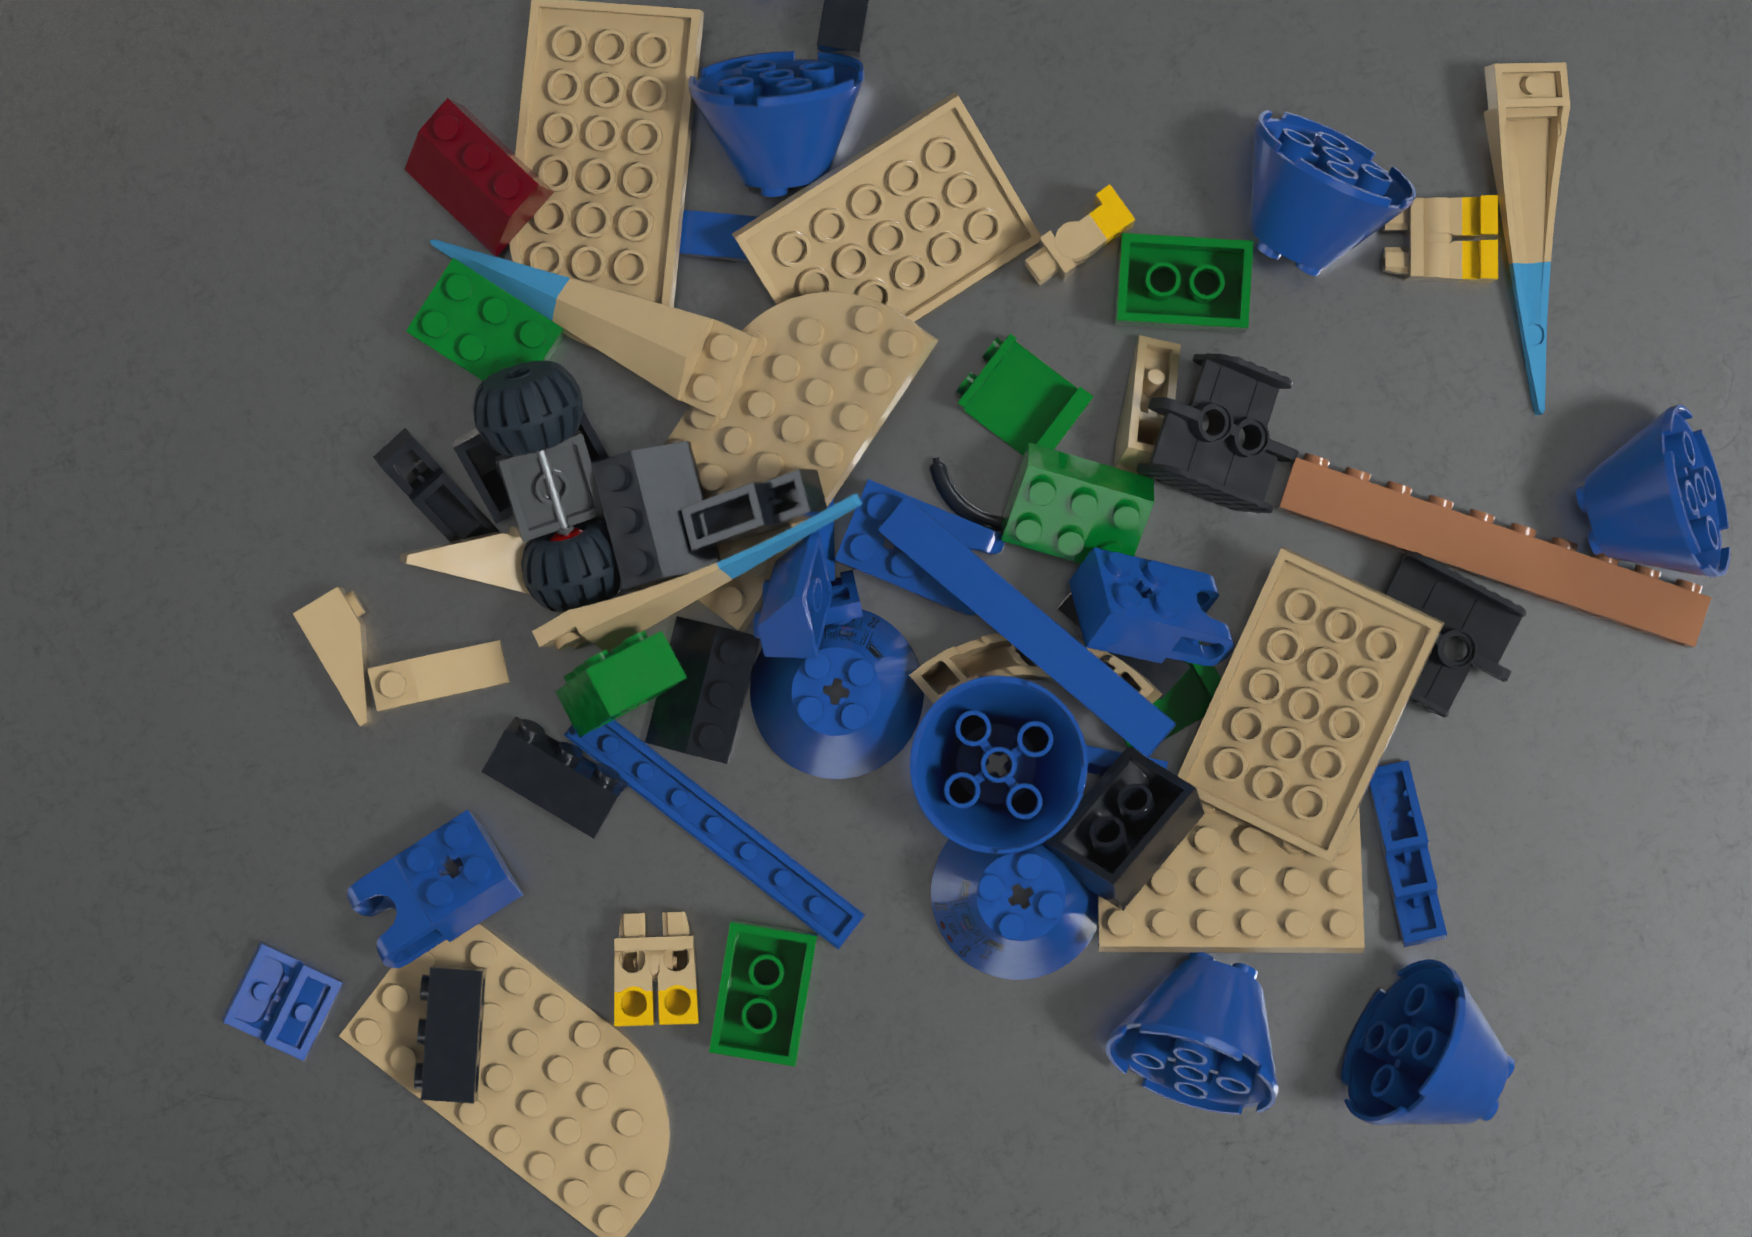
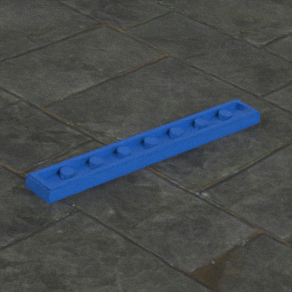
(1027, 627)
(721, 830)

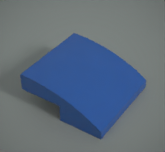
(281, 1001)

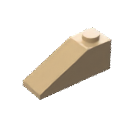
(1151, 375)
(484, 558)
(340, 642)
(438, 675)

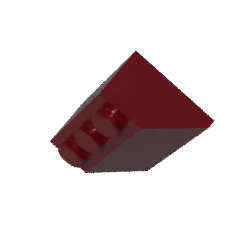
(475, 176)

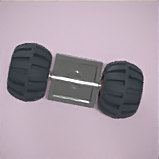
(534, 422)

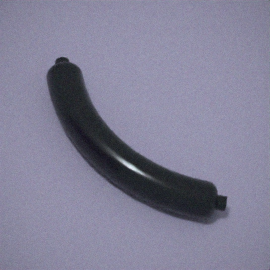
(957, 502)

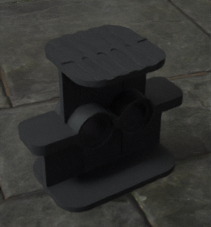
(1212, 461)
(1469, 613)

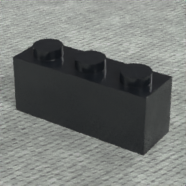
(555, 776)
(451, 1034)

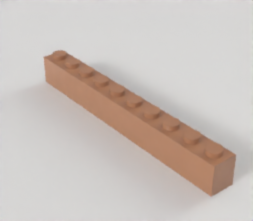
(1494, 552)

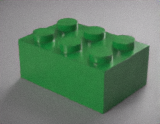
(1183, 282)
(482, 324)
(1075, 504)
(619, 681)
(763, 993)

